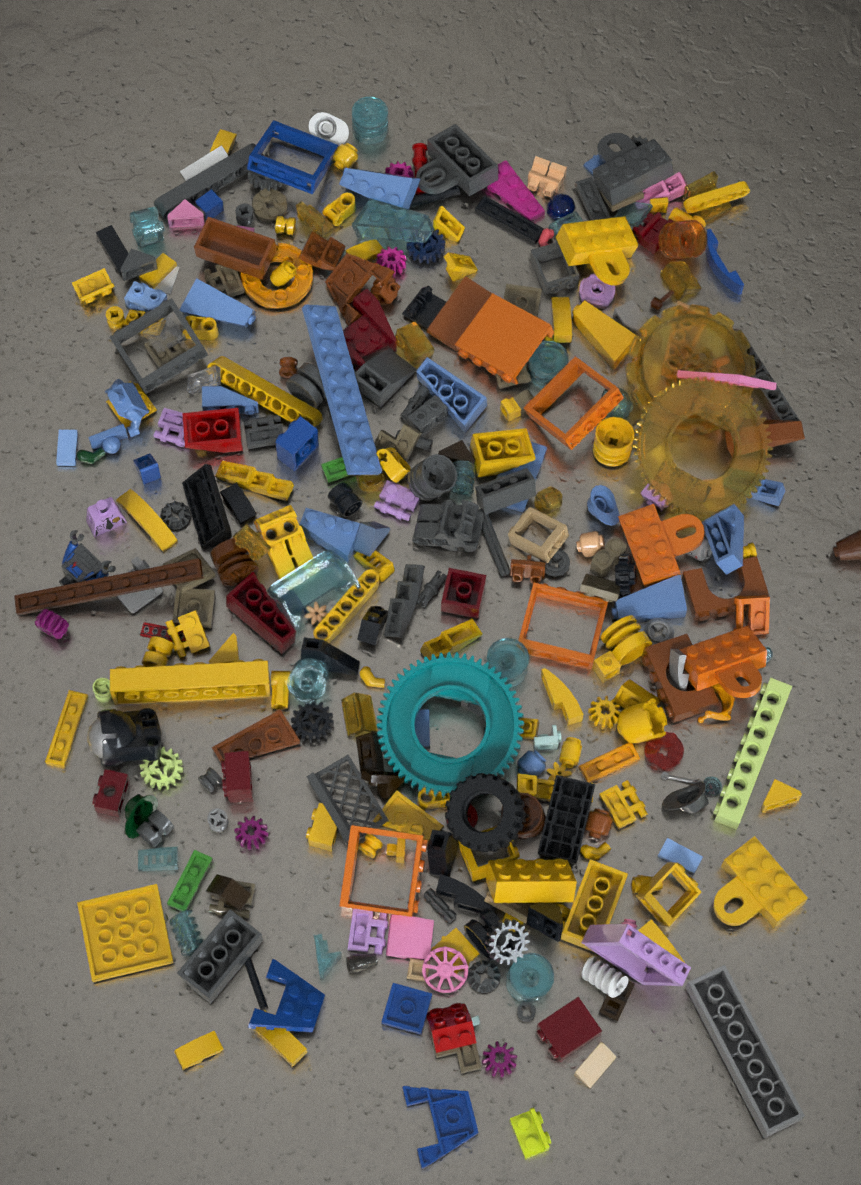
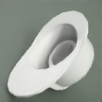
(329, 128)

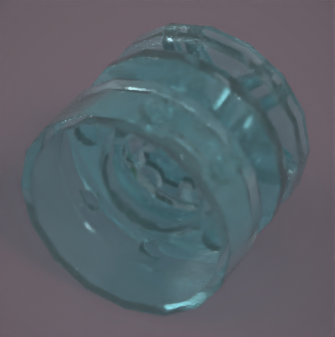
(370, 120)

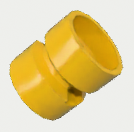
(157, 652)

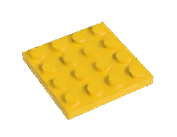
(125, 933)

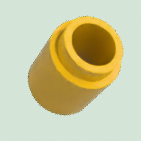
(283, 273)
(570, 752)

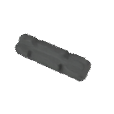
(438, 903)

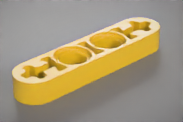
(716, 197)

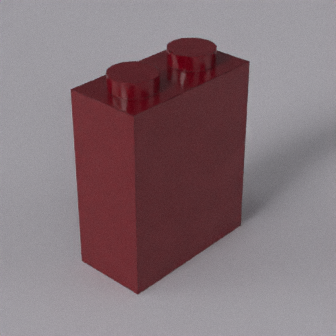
(568, 1029)

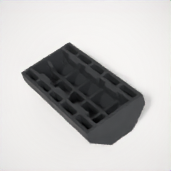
(207, 507)
(566, 819)

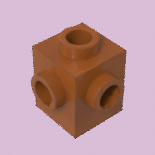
(387, 292)

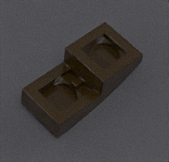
(614, 1006)

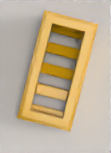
(385, 567)

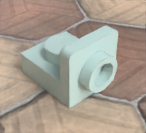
(545, 742)

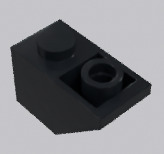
(372, 625)
(441, 852)
(546, 919)

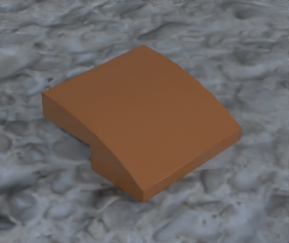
(321, 252)

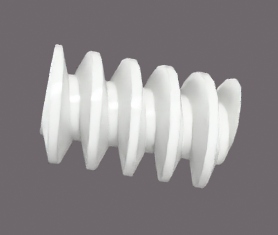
(604, 977)

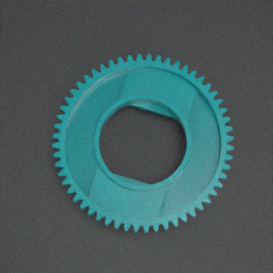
(459, 681)

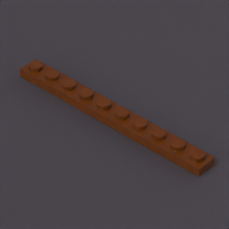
(108, 586)

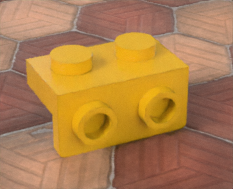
(92, 286)

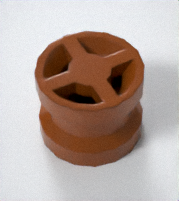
(288, 367)

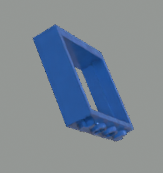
(285, 173)

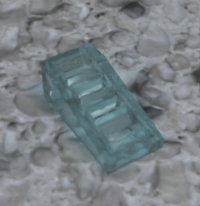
(173, 865)

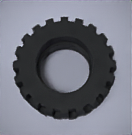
(458, 812)

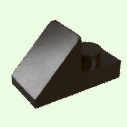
(385, 781)

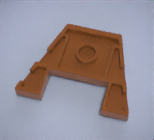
(350, 278)

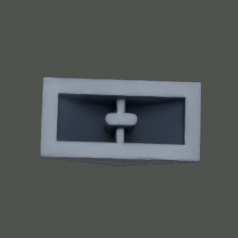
(369, 537)

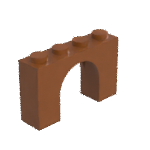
(706, 604)
(677, 703)

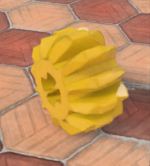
(601, 706)

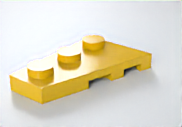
(408, 817)

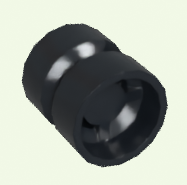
(345, 499)

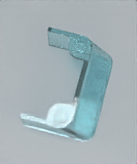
(310, 583)

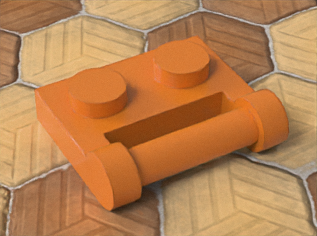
(758, 613)

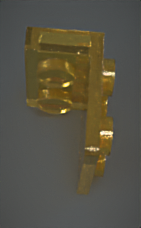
(705, 185)

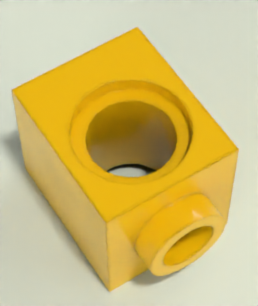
(606, 667)

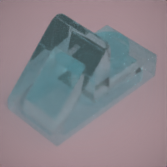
(325, 961)

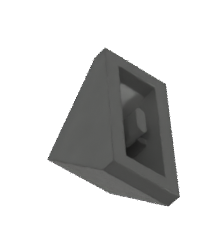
(137, 264)

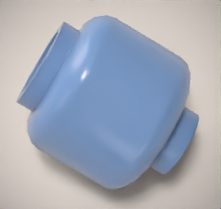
(531, 763)

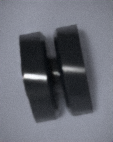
(478, 930)

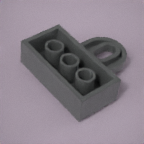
(457, 162)
(630, 168)

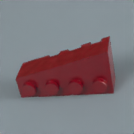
(261, 613)

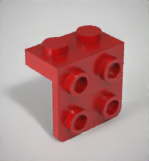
(451, 1027)

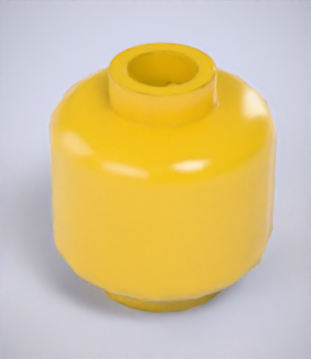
(345, 156)

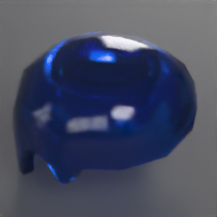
(560, 206)

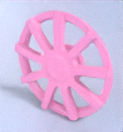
(445, 969)

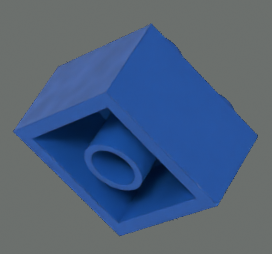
(297, 443)

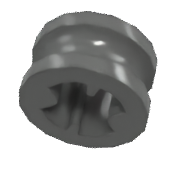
(520, 1012)

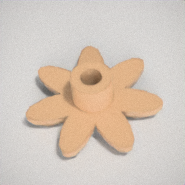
(316, 610)

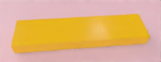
(66, 729)

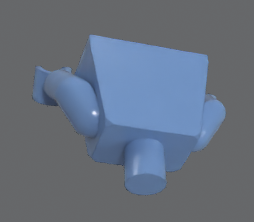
(127, 404)

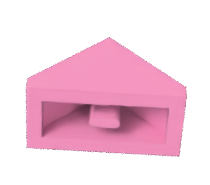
(185, 216)

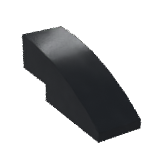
(465, 896)

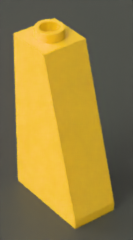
(603, 333)

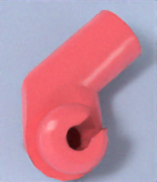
(545, 236)

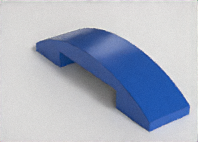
(730, 280)

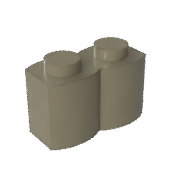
(607, 558)

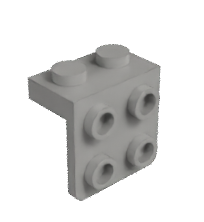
(137, 600)

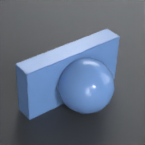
(109, 439)

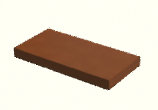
(458, 312)

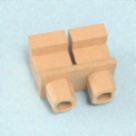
(546, 176)

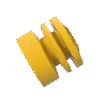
(613, 441)
(626, 639)

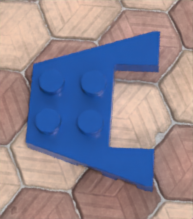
(298, 1004)
(451, 1118)

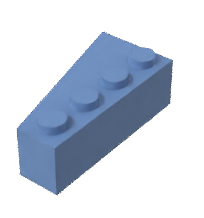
(380, 186)
(462, 400)

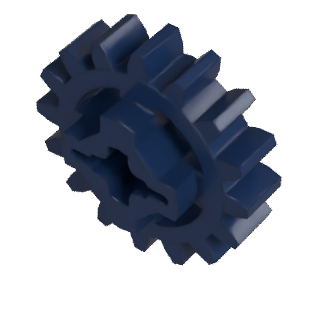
(427, 251)

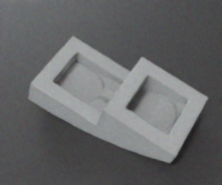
(676, 666)

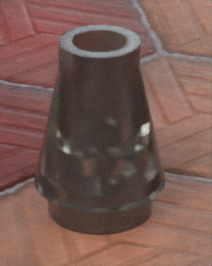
(360, 962)

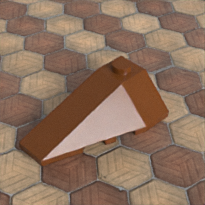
(781, 433)

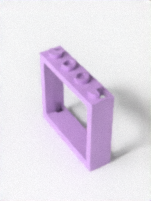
(636, 953)

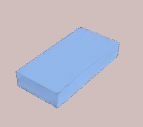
(67, 447)
(675, 853)

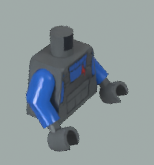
(81, 564)

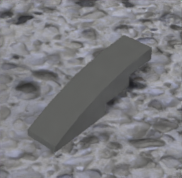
(403, 604)

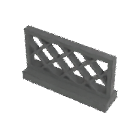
(334, 811)

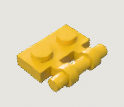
(193, 632)
(618, 807)

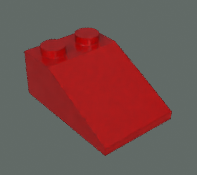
(213, 430)

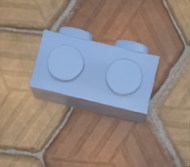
(143, 298)

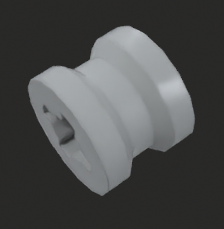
(215, 816)

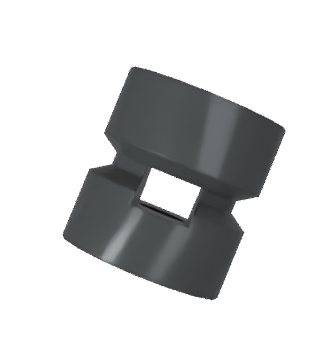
(160, 823)

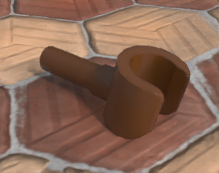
(658, 303)

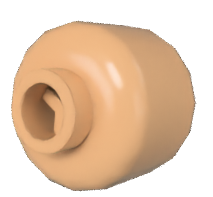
(590, 543)

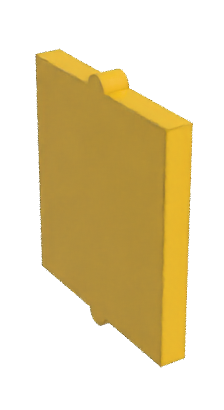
(457, 941)

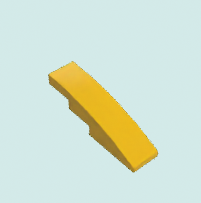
(253, 480)

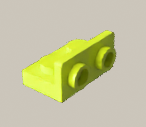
(530, 1133)

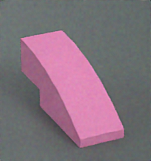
(671, 188)

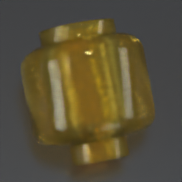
(548, 500)

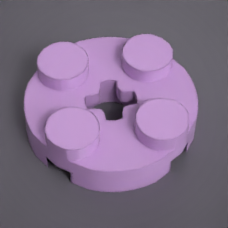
(599, 300)

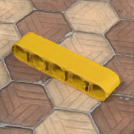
(350, 600)

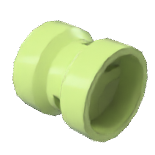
(101, 686)

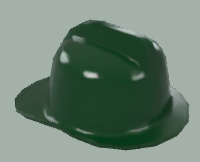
(137, 811)

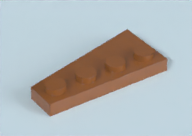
(260, 738)

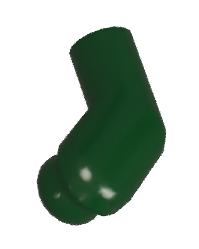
(90, 457)

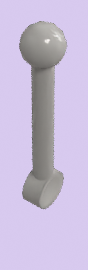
(665, 776)

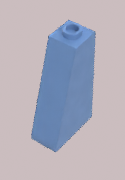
(209, 302)
(657, 601)

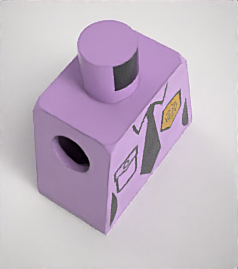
(104, 516)

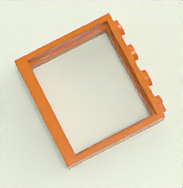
(557, 387)
(557, 653)
(345, 900)

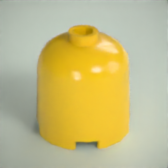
(642, 722)

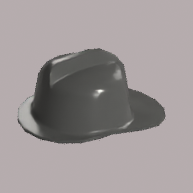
(688, 799)

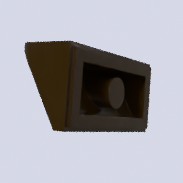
(370, 752)

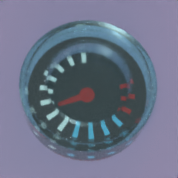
(713, 786)

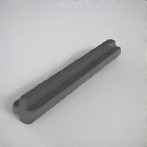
(495, 546)

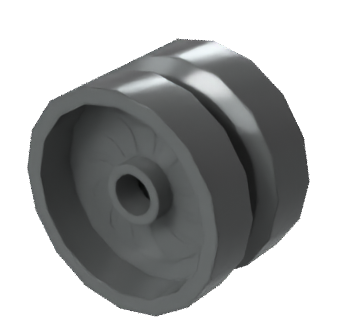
(307, 385)

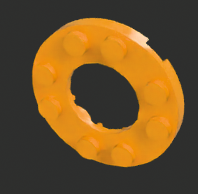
(292, 294)

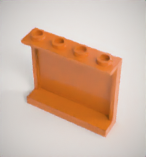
(502, 338)

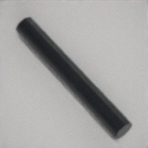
(255, 984)

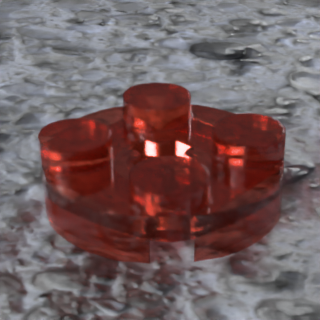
(658, 760)

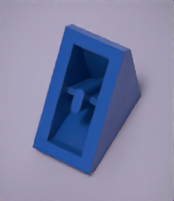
(147, 468)

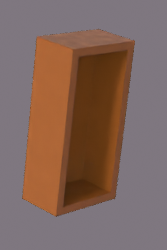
(235, 248)

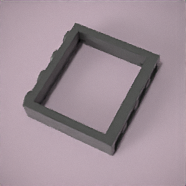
(171, 368)

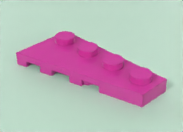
(515, 193)

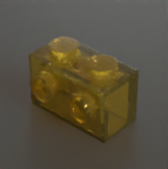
(414, 343)

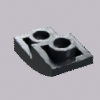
(238, 502)

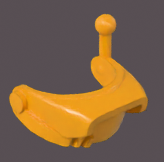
(727, 701)

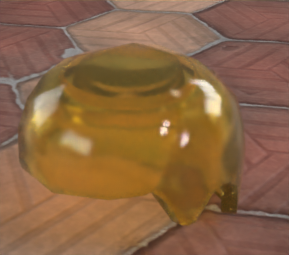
(370, 483)

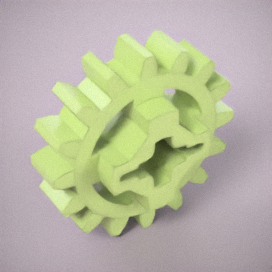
(170, 765)

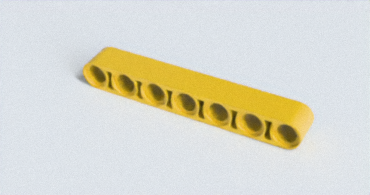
(265, 392)

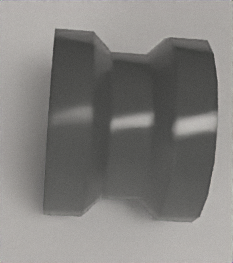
(245, 219)
(210, 779)

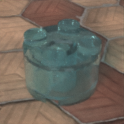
(147, 226)
(298, 680)

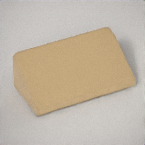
(595, 1065)

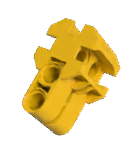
(293, 540)

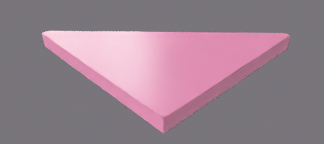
(739, 380)

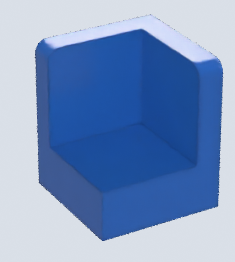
(210, 204)

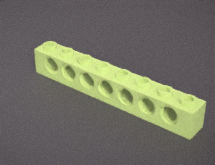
(732, 816)

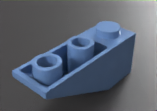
(221, 398)

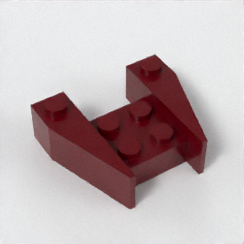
(370, 332)

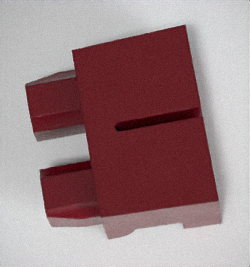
(649, 235)

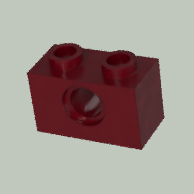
(112, 804)

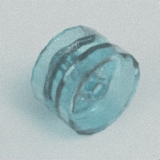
(547, 362)
(510, 658)
(541, 978)

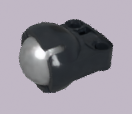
(125, 736)

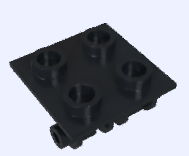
(424, 307)

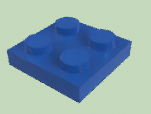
(406, 1008)

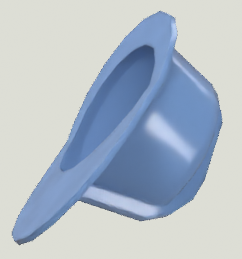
(603, 505)

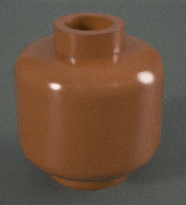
(598, 823)

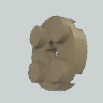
(265, 197)

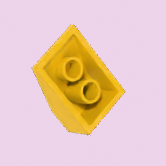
(501, 451)

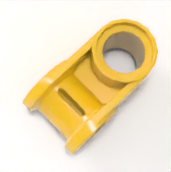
(338, 211)
(200, 326)
(393, 464)
(436, 802)

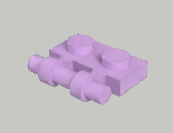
(170, 421)
(399, 496)
(361, 930)

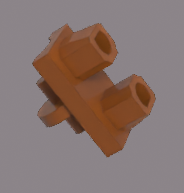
(527, 569)

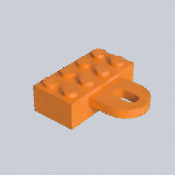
(655, 542)
(724, 659)

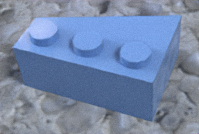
(726, 538)

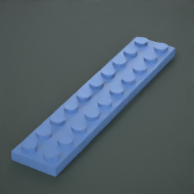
(341, 390)

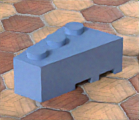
(330, 532)

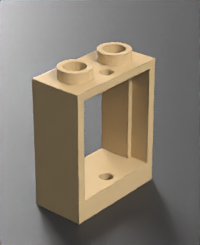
(552, 543)

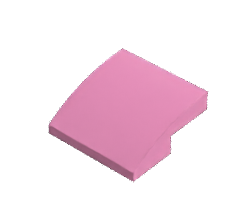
(409, 937)

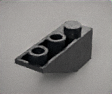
(334, 658)

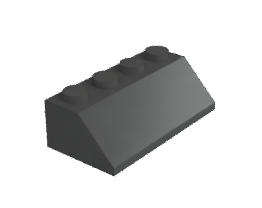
(220, 956)

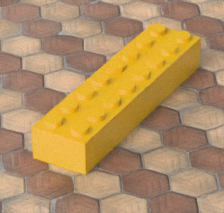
(190, 682)

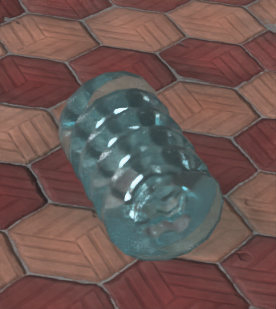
(185, 932)

